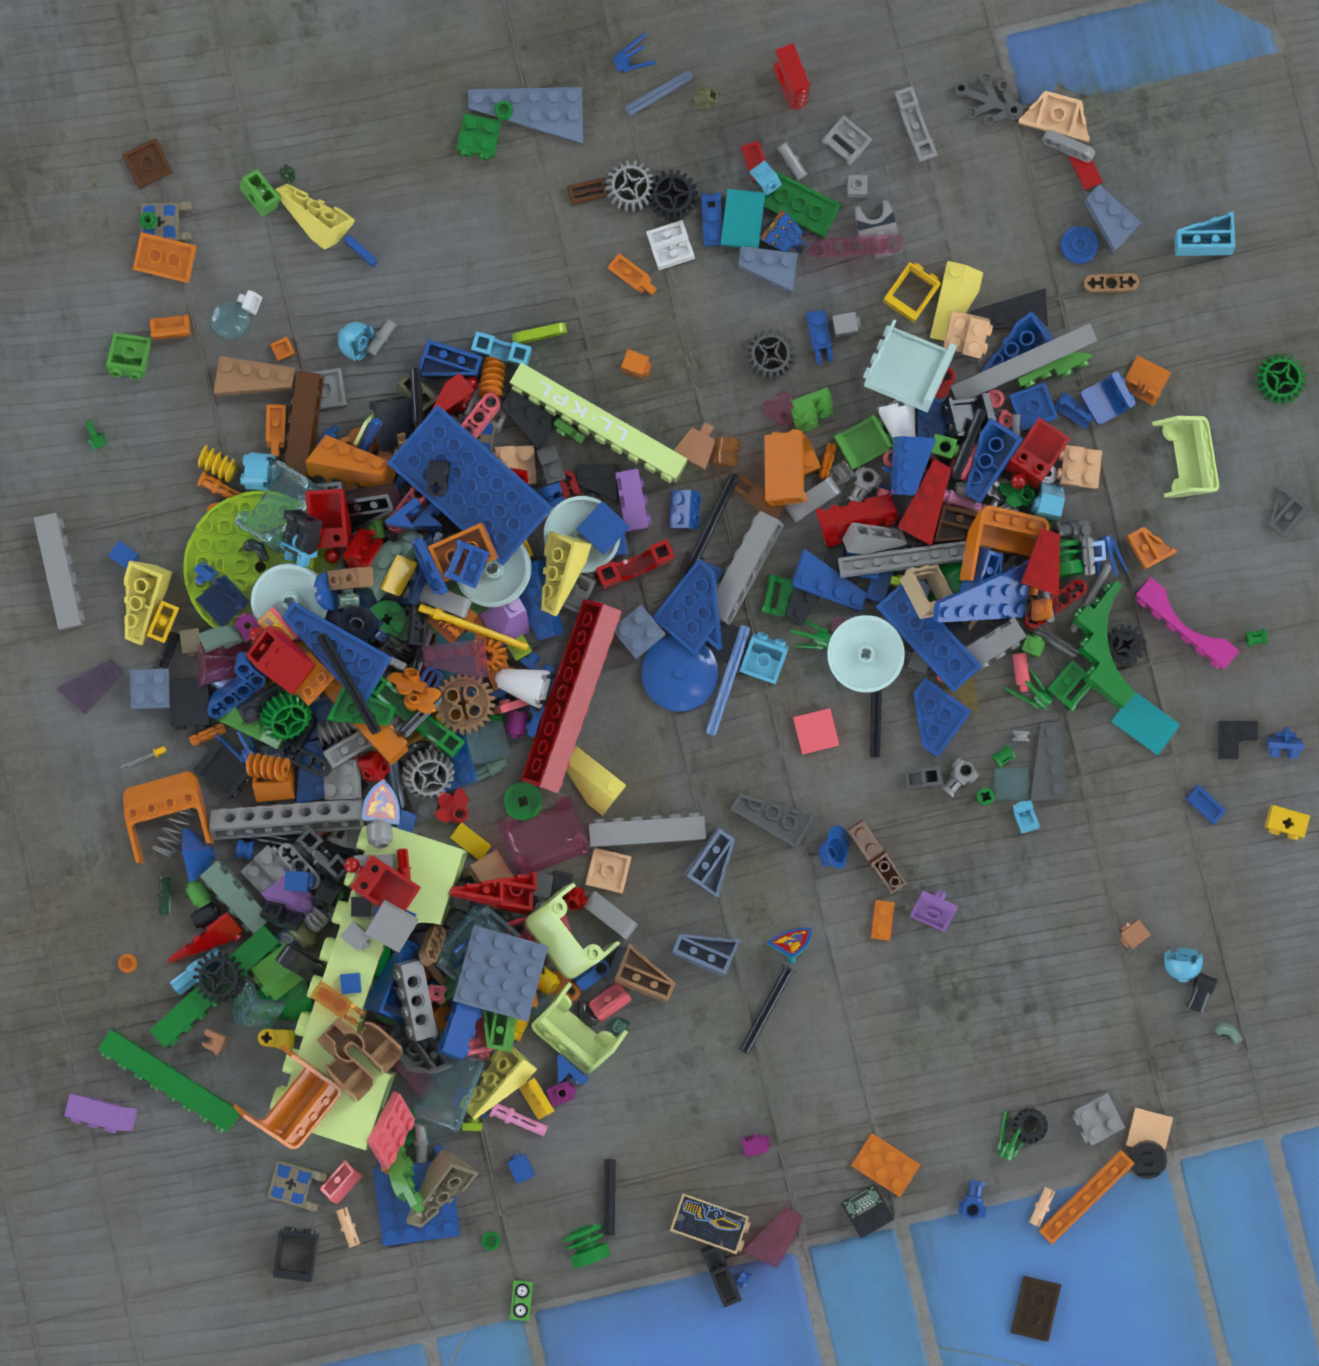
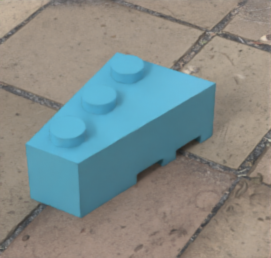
(1207, 238)
(1049, 502)

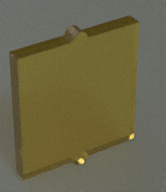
(965, 694)

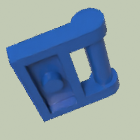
(472, 567)

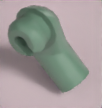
(1228, 1029)

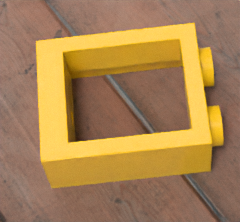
(902, 308)

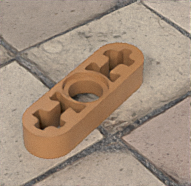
(1125, 287)
(432, 944)

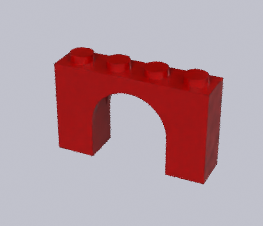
(791, 77)
(617, 573)

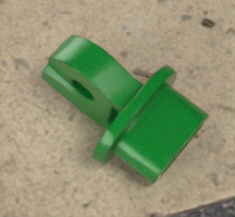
(96, 439)

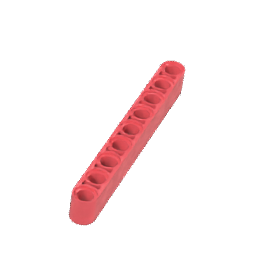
(469, 423)

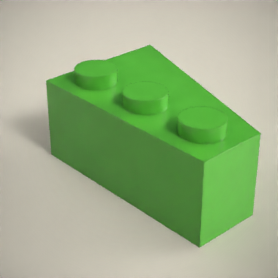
(499, 1031)

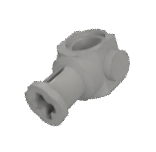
(861, 485)
(957, 777)

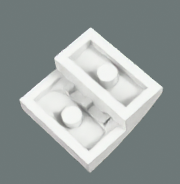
(670, 245)

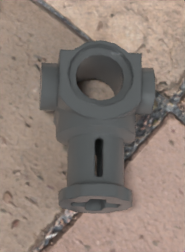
(1072, 529)

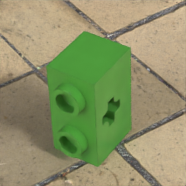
(259, 193)

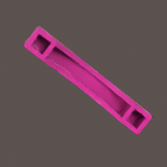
(1155, 598)

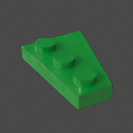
(346, 711)

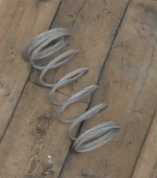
(167, 852)

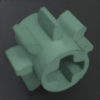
(347, 599)

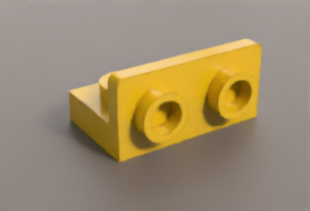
(536, 1098)

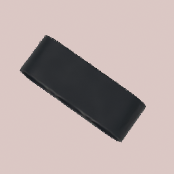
(300, 962)

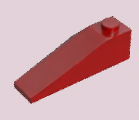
(218, 933)

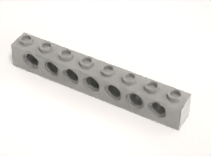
(286, 819)

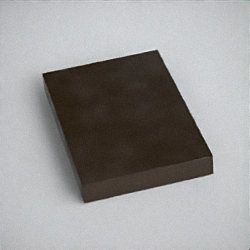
(1035, 1308)

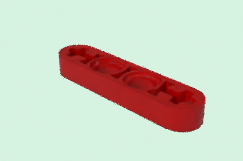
(1056, 605)

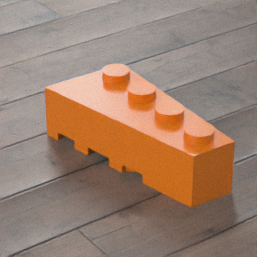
(347, 463)

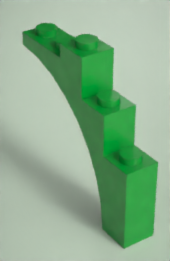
(1093, 622)

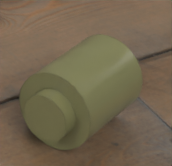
(304, 937)

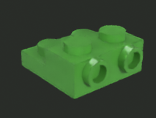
(128, 356)
(810, 408)

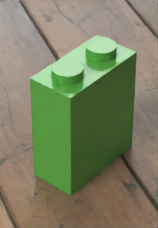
(274, 977)

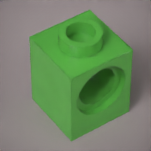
(945, 455)

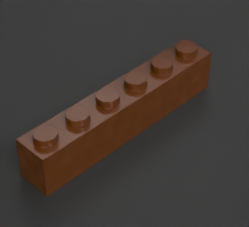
(303, 420)

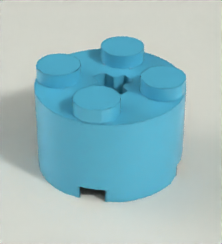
(257, 471)

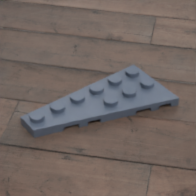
(541, 109)

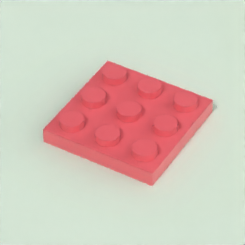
(391, 1130)

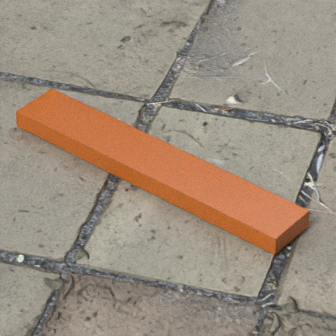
(1086, 1196)

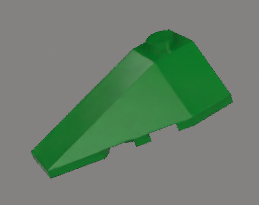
(295, 1000)

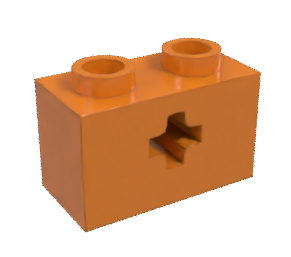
(636, 365)

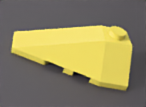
(319, 221)
(957, 293)
(563, 566)
(145, 589)
(593, 781)
(504, 1076)

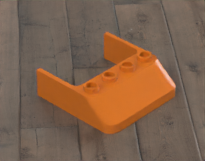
(1002, 531)
(161, 799)
(299, 1107)

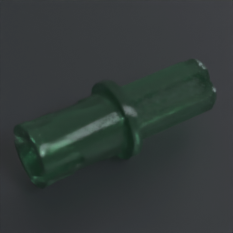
(287, 173)
(164, 895)

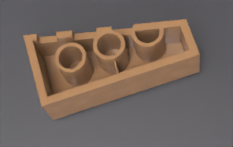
(246, 376)

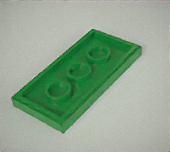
(806, 206)

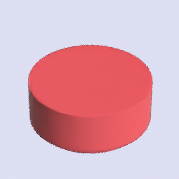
(996, 397)

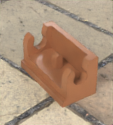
(218, 1041)

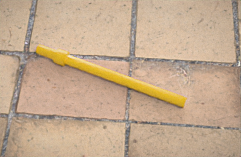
(438, 614)

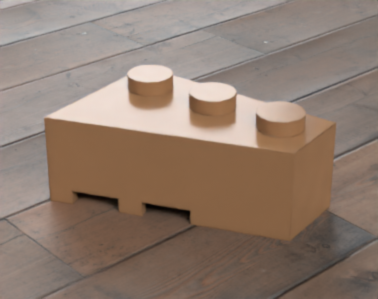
(642, 976)

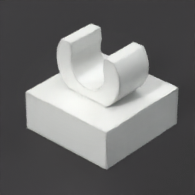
(250, 301)

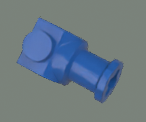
(973, 1199)

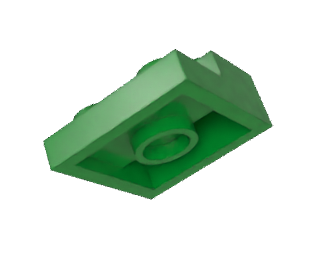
(479, 137)

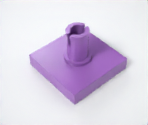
(934, 910)

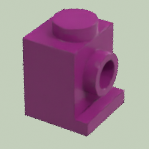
(241, 621)
(554, 1096)
(755, 1145)

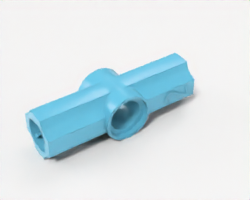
(185, 980)

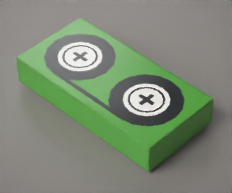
(521, 1300)

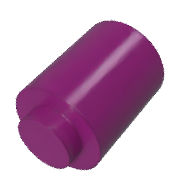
(516, 724)

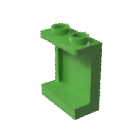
(863, 442)

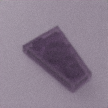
(91, 686)

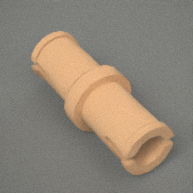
(1042, 1207)
(348, 1227)

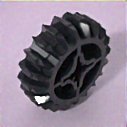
(671, 178)
(216, 985)

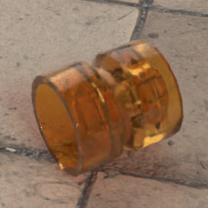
(726, 453)

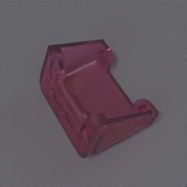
(545, 838)

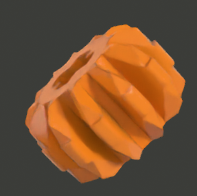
(496, 659)

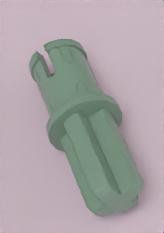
(492, 768)

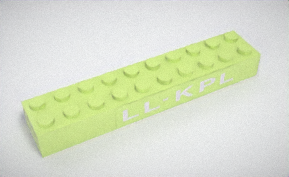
(599, 423)

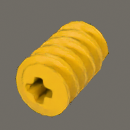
(217, 464)

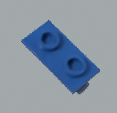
(1073, 410)

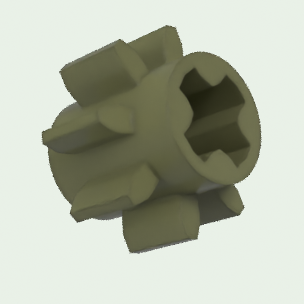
(706, 97)

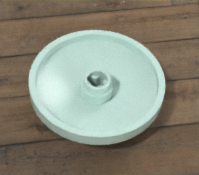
(565, 520)
(500, 583)
(283, 585)
(866, 653)

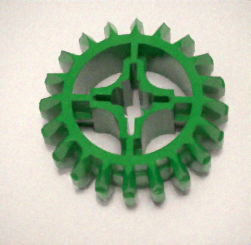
(1288, 381)
(289, 721)

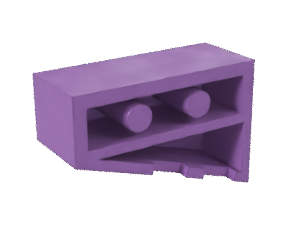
(633, 500)

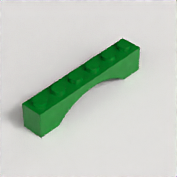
(429, 728)

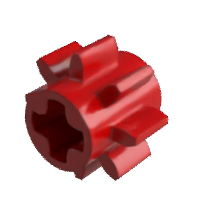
(575, 898)

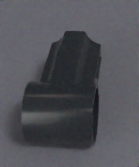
(1203, 988)

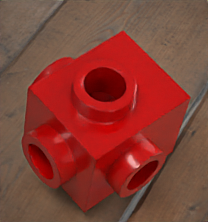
(373, 766)

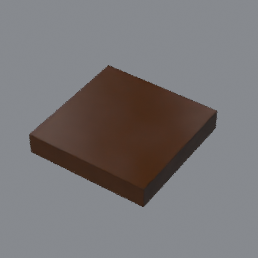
(147, 163)

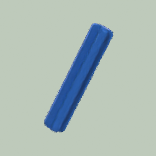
(370, 434)

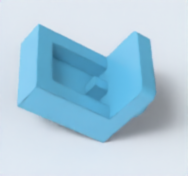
(766, 177)
(1025, 816)

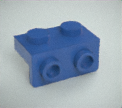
(684, 509)

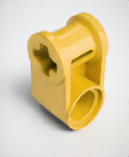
(279, 1037)

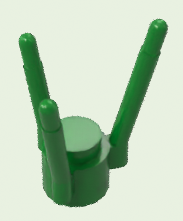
(821, 639)
(1042, 697)
(1008, 1149)

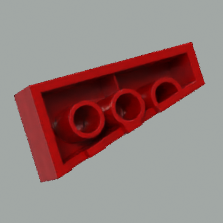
(873, 511)

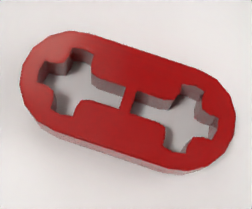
(574, 486)

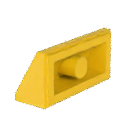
(398, 575)
(470, 841)

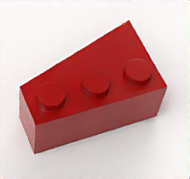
(1043, 563)

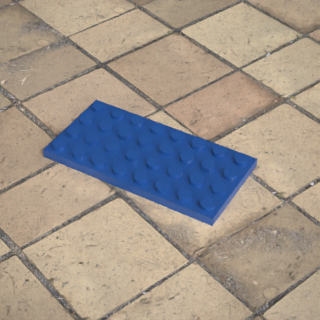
(478, 483)

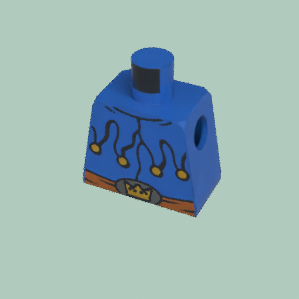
(784, 233)

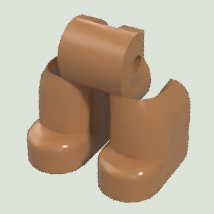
(348, 1072)

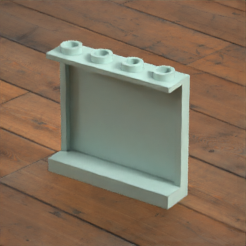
(908, 368)

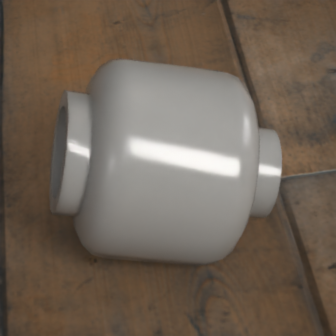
(379, 833)

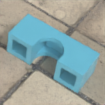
(506, 352)

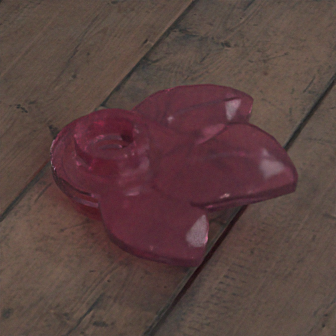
(779, 407)

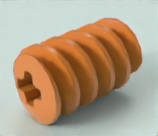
(492, 377)
(267, 767)

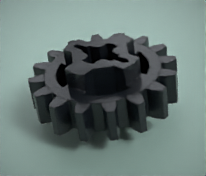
(1130, 653)

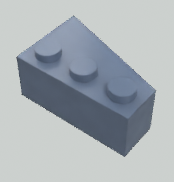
(1111, 217)
(770, 266)
(711, 862)
(706, 952)

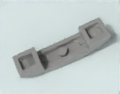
(915, 124)

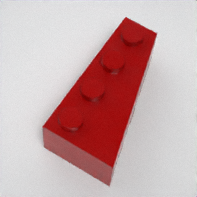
(925, 506)

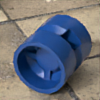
(552, 494)

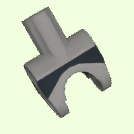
(884, 225)

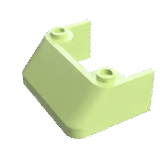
(1193, 455)
(563, 949)
(572, 1037)

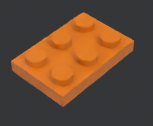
(164, 257)
(885, 1164)

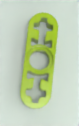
(539, 333)

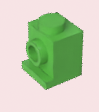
(1033, 645)

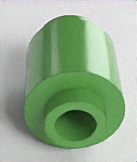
(198, 893)

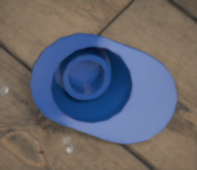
(835, 848)

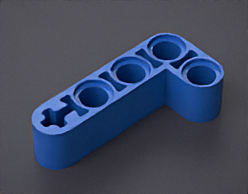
(245, 684)

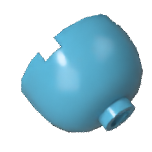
(355, 339)
(1183, 964)

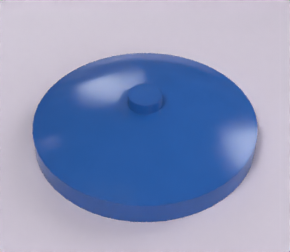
(677, 676)

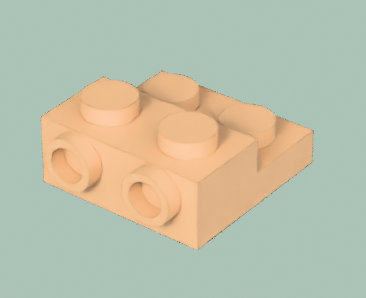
(968, 333)
(519, 458)
(1079, 467)

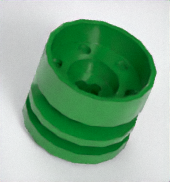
(1067, 564)
(586, 1245)

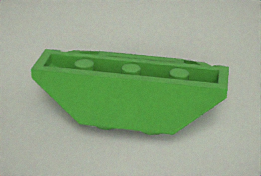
(253, 729)

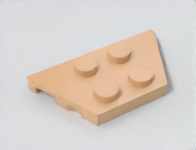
(1057, 114)

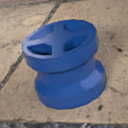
(245, 849)

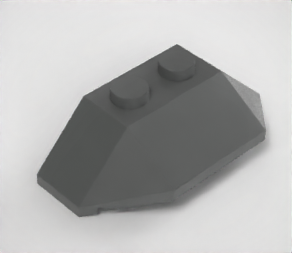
(419, 1055)

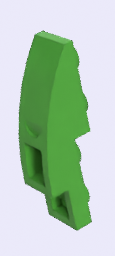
(1060, 367)
(402, 1183)

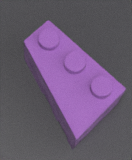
(100, 1113)

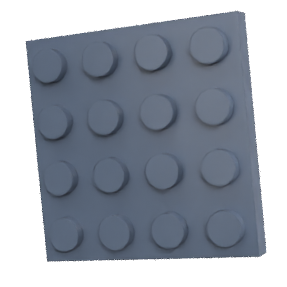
(500, 973)

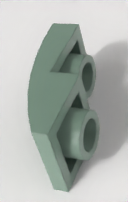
(220, 636)

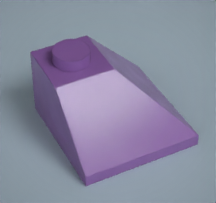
(507, 619)
(293, 900)

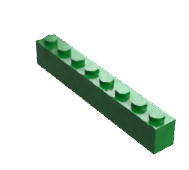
(194, 1007)
(170, 1080)

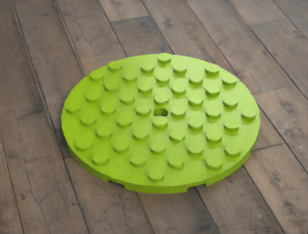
(221, 547)

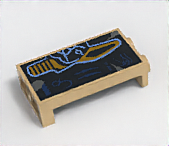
(710, 1224)

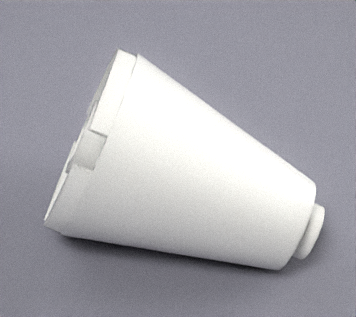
(898, 418)
(525, 684)

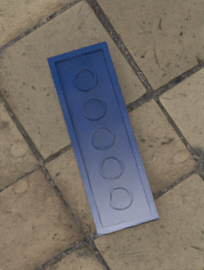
(930, 640)

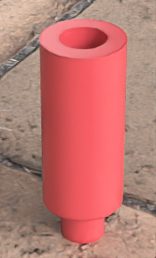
(1021, 671)

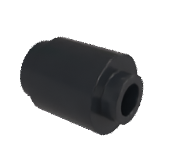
(205, 915)

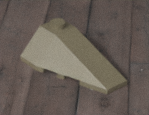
(442, 1181)

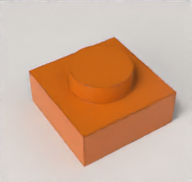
(1041, 609)

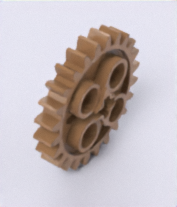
(481, 699)

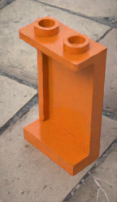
(784, 468)

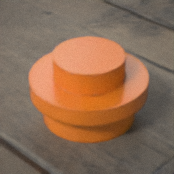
(127, 963)

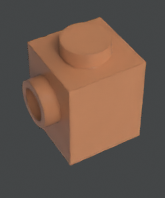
(1133, 934)

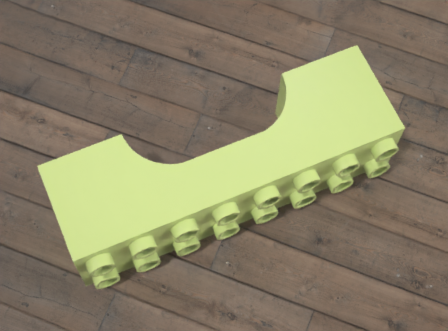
(436, 870)

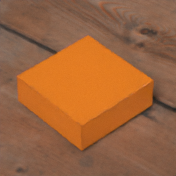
(282, 349)

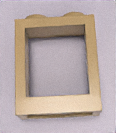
(916, 594)

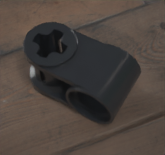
(438, 475)

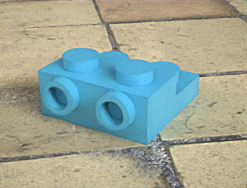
(764, 657)

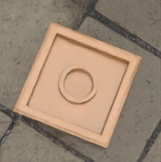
(608, 870)
(1149, 1126)

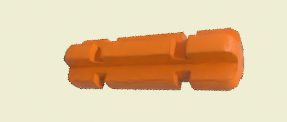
(827, 461)
(207, 734)

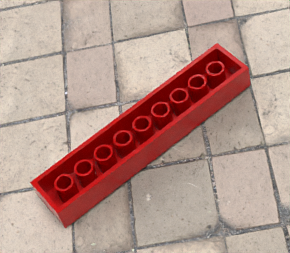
(571, 695)

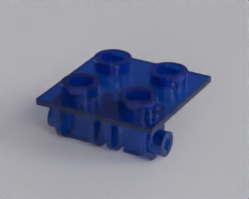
(223, 600)

